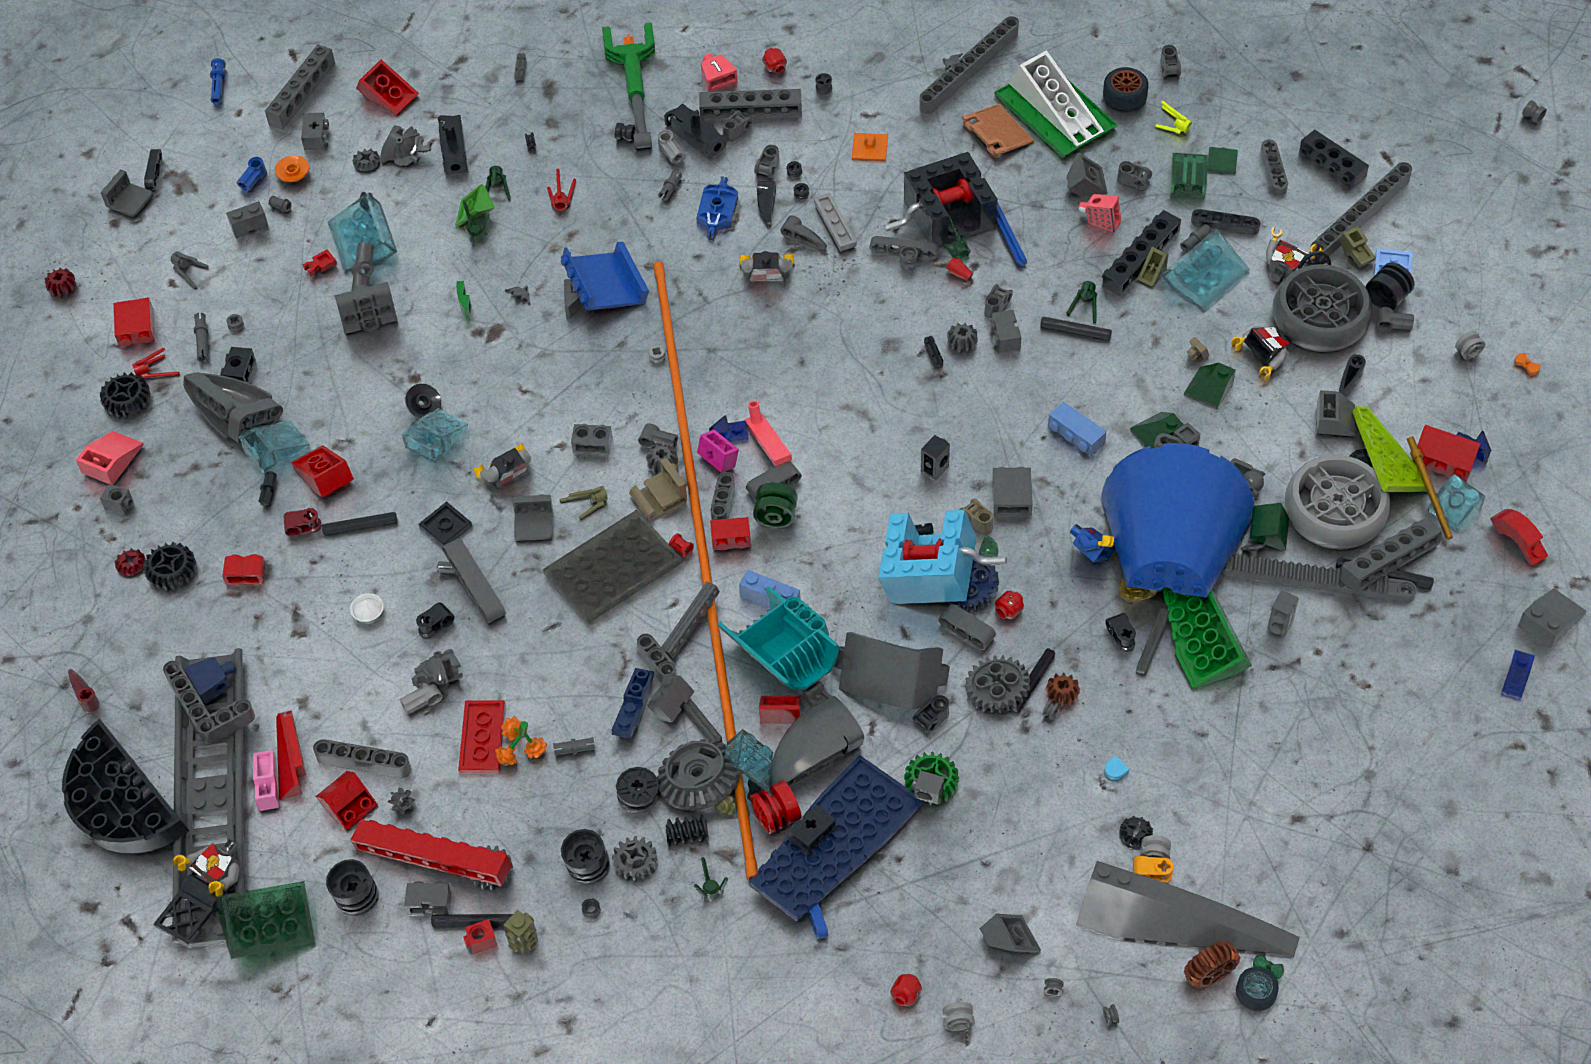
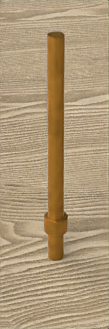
(1417, 455)

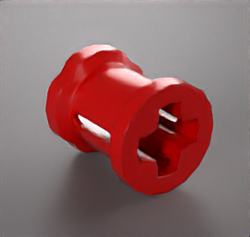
(681, 545)

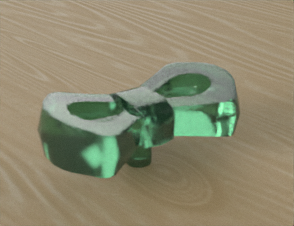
(1261, 961)

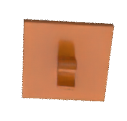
(869, 146)

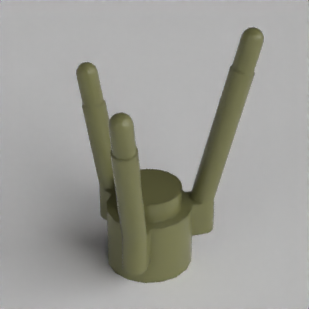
(596, 496)

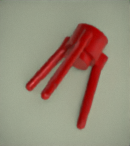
(560, 200)
(142, 366)

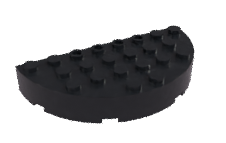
(114, 798)

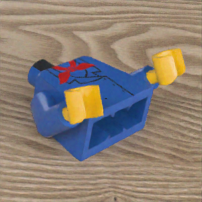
(1093, 543)

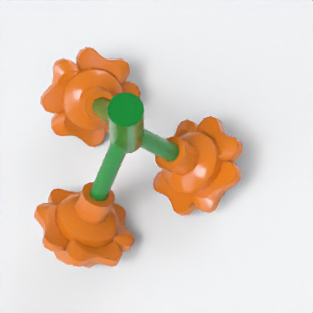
(517, 729)

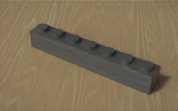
(690, 619)

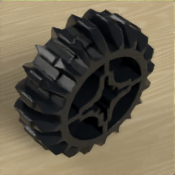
(125, 394)
(161, 574)

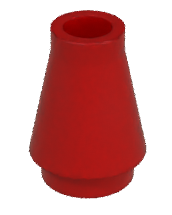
(959, 269)

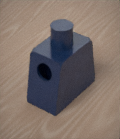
(209, 678)

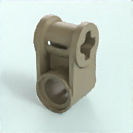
(979, 516)

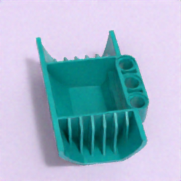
(789, 642)

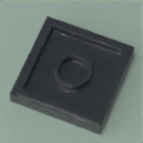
(445, 524)

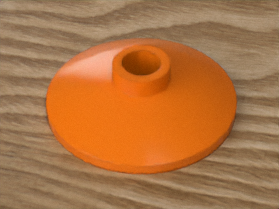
(291, 168)

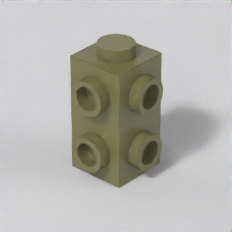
(521, 932)

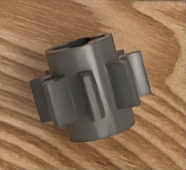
(395, 800)

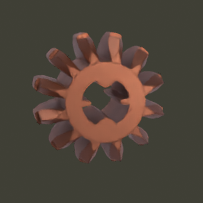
(1062, 689)

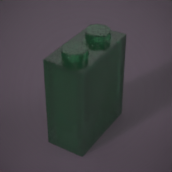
(1188, 175)

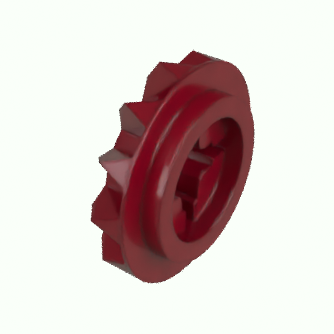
(127, 569)

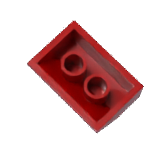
(1447, 452)

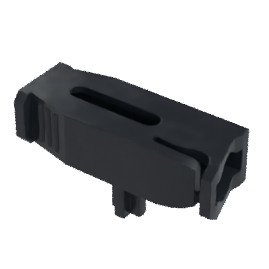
(695, 130)
(452, 144)

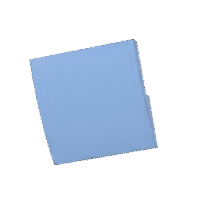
(1386, 256)

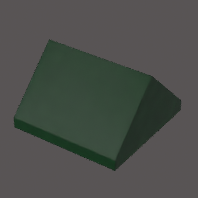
(1270, 525)

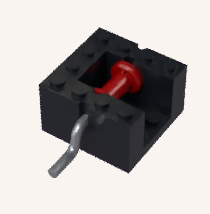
(949, 188)

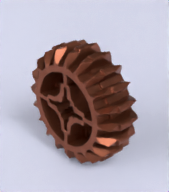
(1212, 964)

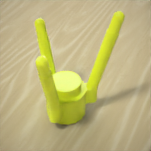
(1182, 123)

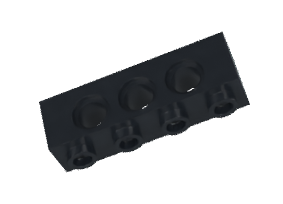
(1333, 158)

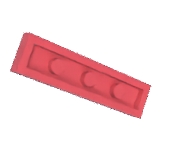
(766, 435)

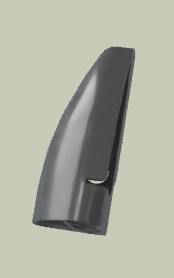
(815, 742)

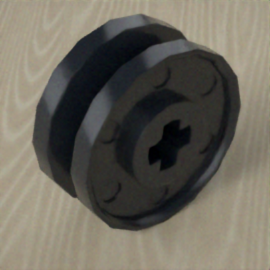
(640, 800)

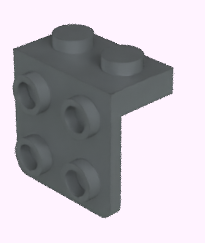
(124, 196)
(533, 517)

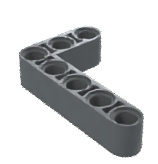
(212, 722)

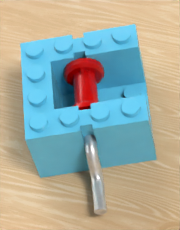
(930, 566)

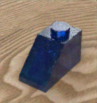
(1517, 674)

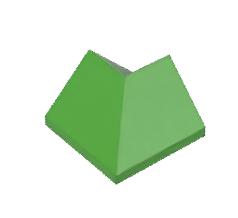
(478, 204)

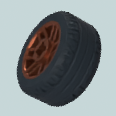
(1125, 88)

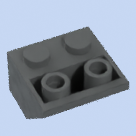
(1335, 414)

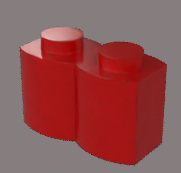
(243, 570)

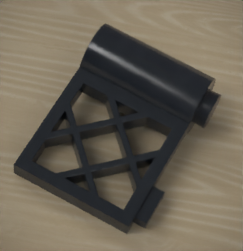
(196, 893)

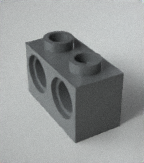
(591, 439)

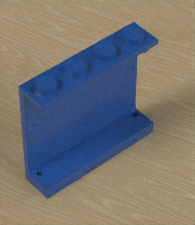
(606, 278)

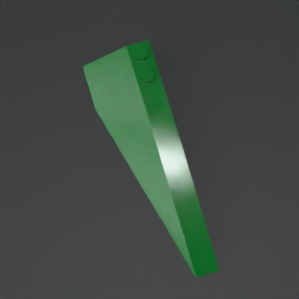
(1204, 638)

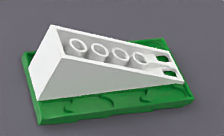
(1054, 106)

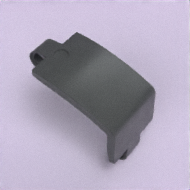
(890, 671)

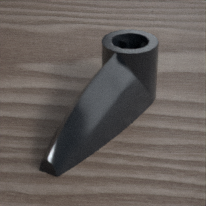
(766, 199)
(1353, 370)

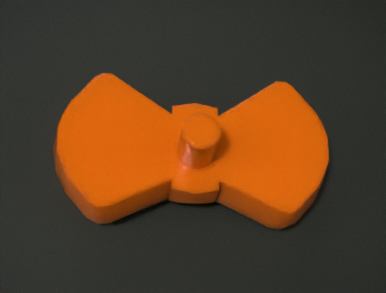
(1522, 360)

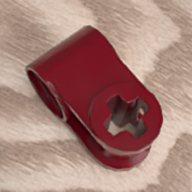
(300, 522)

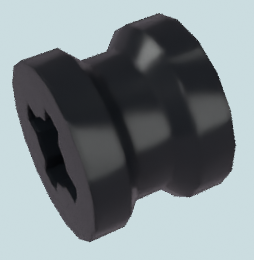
(823, 83)

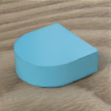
(1115, 769)

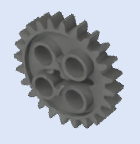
(997, 684)

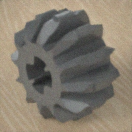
(962, 337)
(659, 453)

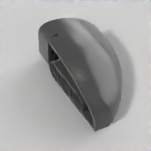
(231, 403)

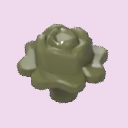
(726, 806)

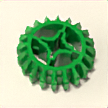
(932, 765)

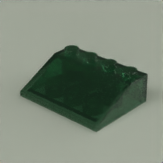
(265, 919)

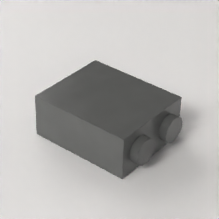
(1012, 491)

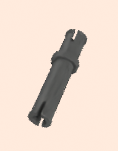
(201, 331)

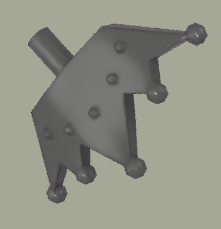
(952, 60)
(520, 292)

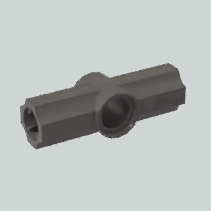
(363, 258)

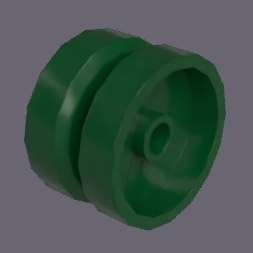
(775, 505)

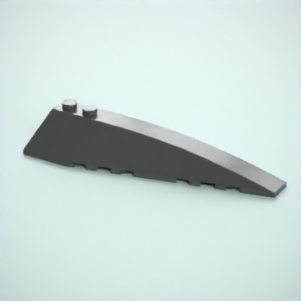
(1146, 909)

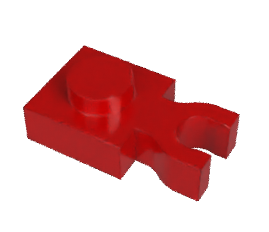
(321, 261)

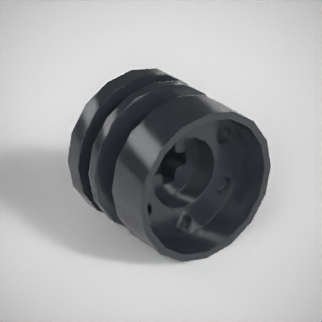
(1390, 285)
(588, 847)
(351, 886)

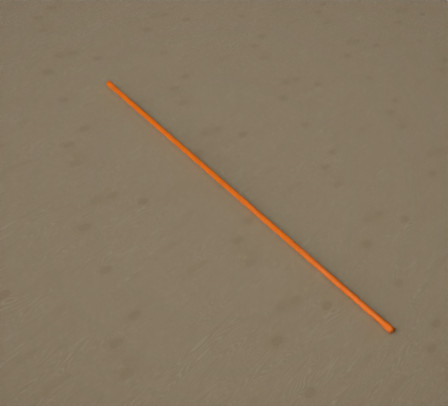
(750, 862)

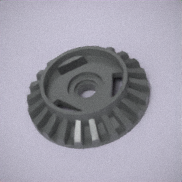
(698, 792)

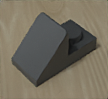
(571, 298)

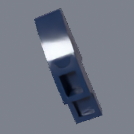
(634, 703)

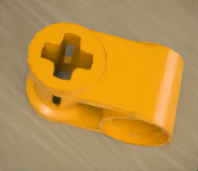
(1153, 867)

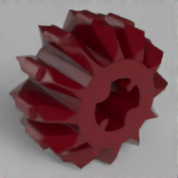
(60, 282)

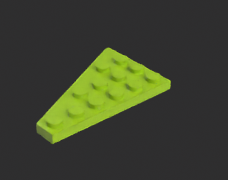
(1391, 463)

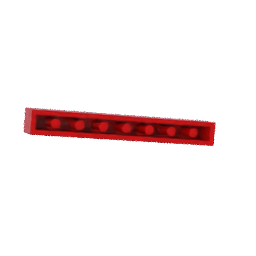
(431, 852)

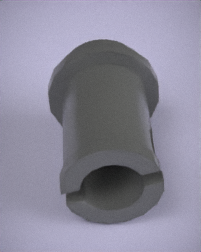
(284, 205)

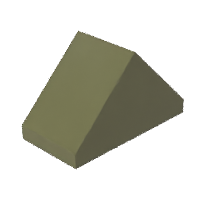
(1154, 266)

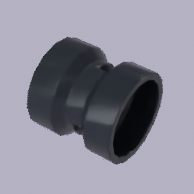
(624, 131)

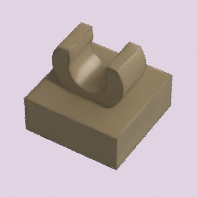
(1197, 349)

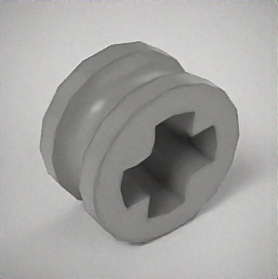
(657, 358)

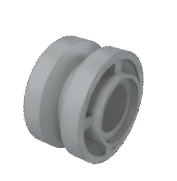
(1470, 345)
(1155, 846)
(958, 1016)

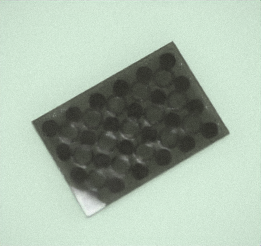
(612, 566)

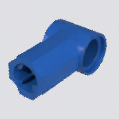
(252, 174)

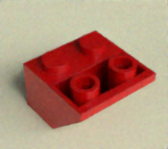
(346, 799)

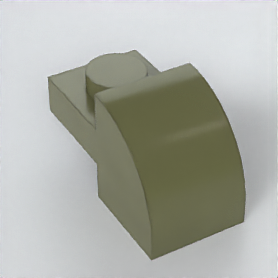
(1355, 246)

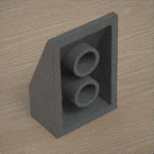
(1551, 617)

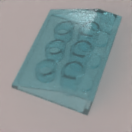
(361, 223)
(1206, 270)

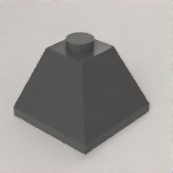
(1086, 177)
(1009, 933)

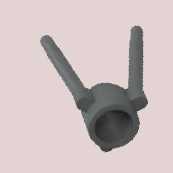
(181, 260)

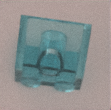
(1459, 502)

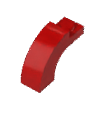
(1522, 532)

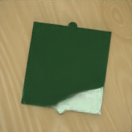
(1222, 160)

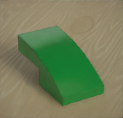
(464, 300)

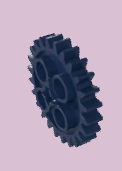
(982, 589)

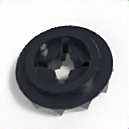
(1127, 827)

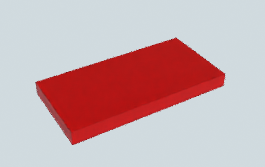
(481, 736)

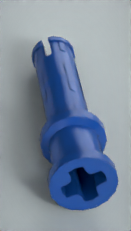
(217, 75)

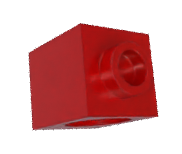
(482, 928)

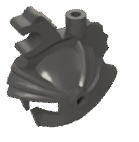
(403, 146)
(438, 669)

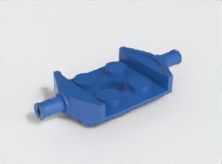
(717, 216)

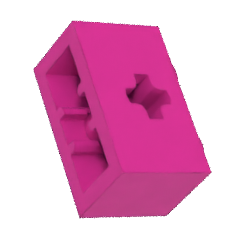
(717, 451)

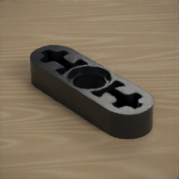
(153, 169)

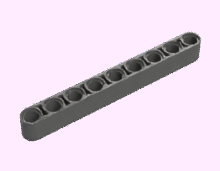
(968, 65)
(1364, 208)

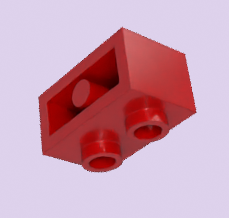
(730, 533)

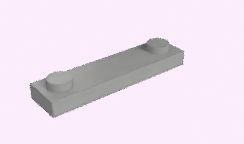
(835, 222)

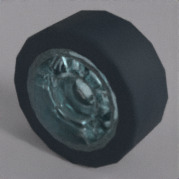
(1267, 985)

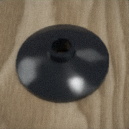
(423, 393)

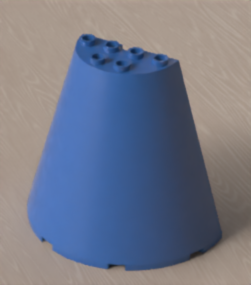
(1176, 516)

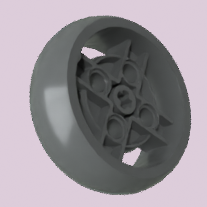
(1322, 308)

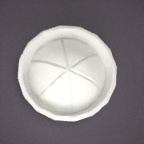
(367, 608)

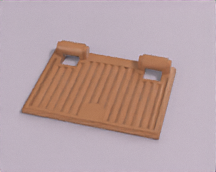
(997, 127)

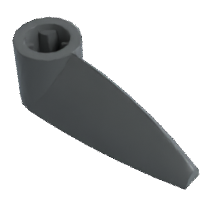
(799, 233)

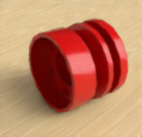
(779, 805)

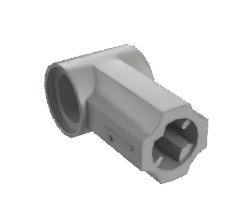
(670, 147)
(424, 695)

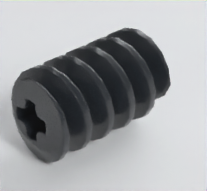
(686, 829)

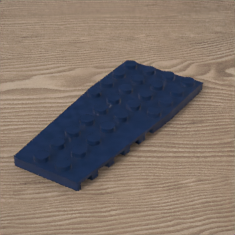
(867, 814)

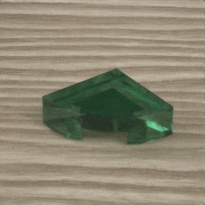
(989, 547)

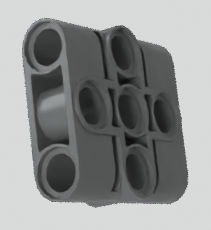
(366, 307)

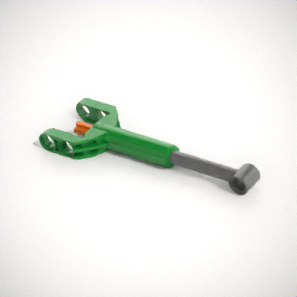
(631, 56)

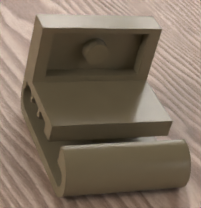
(661, 492)

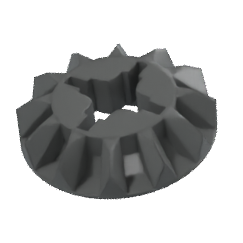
(366, 165)

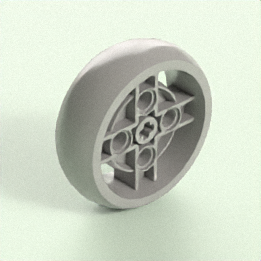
(1339, 489)

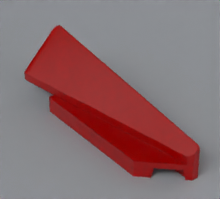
(289, 756)

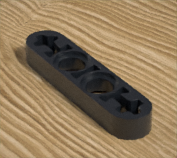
(1225, 219)

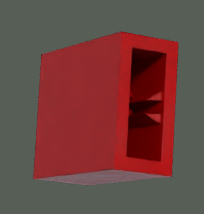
(134, 322)

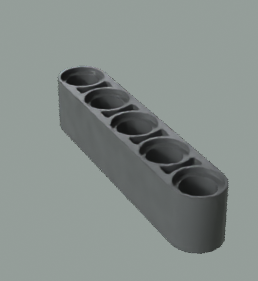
(473, 580)
(355, 752)

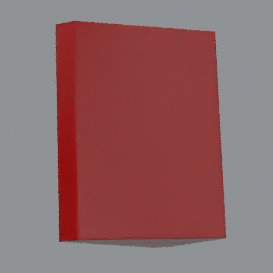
(779, 709)

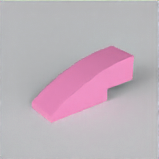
(265, 780)

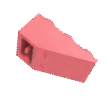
(108, 456)

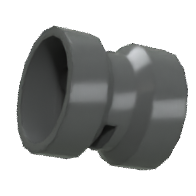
(1534, 111)
(908, 258)

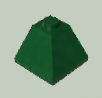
(1211, 384)
(1150, 428)

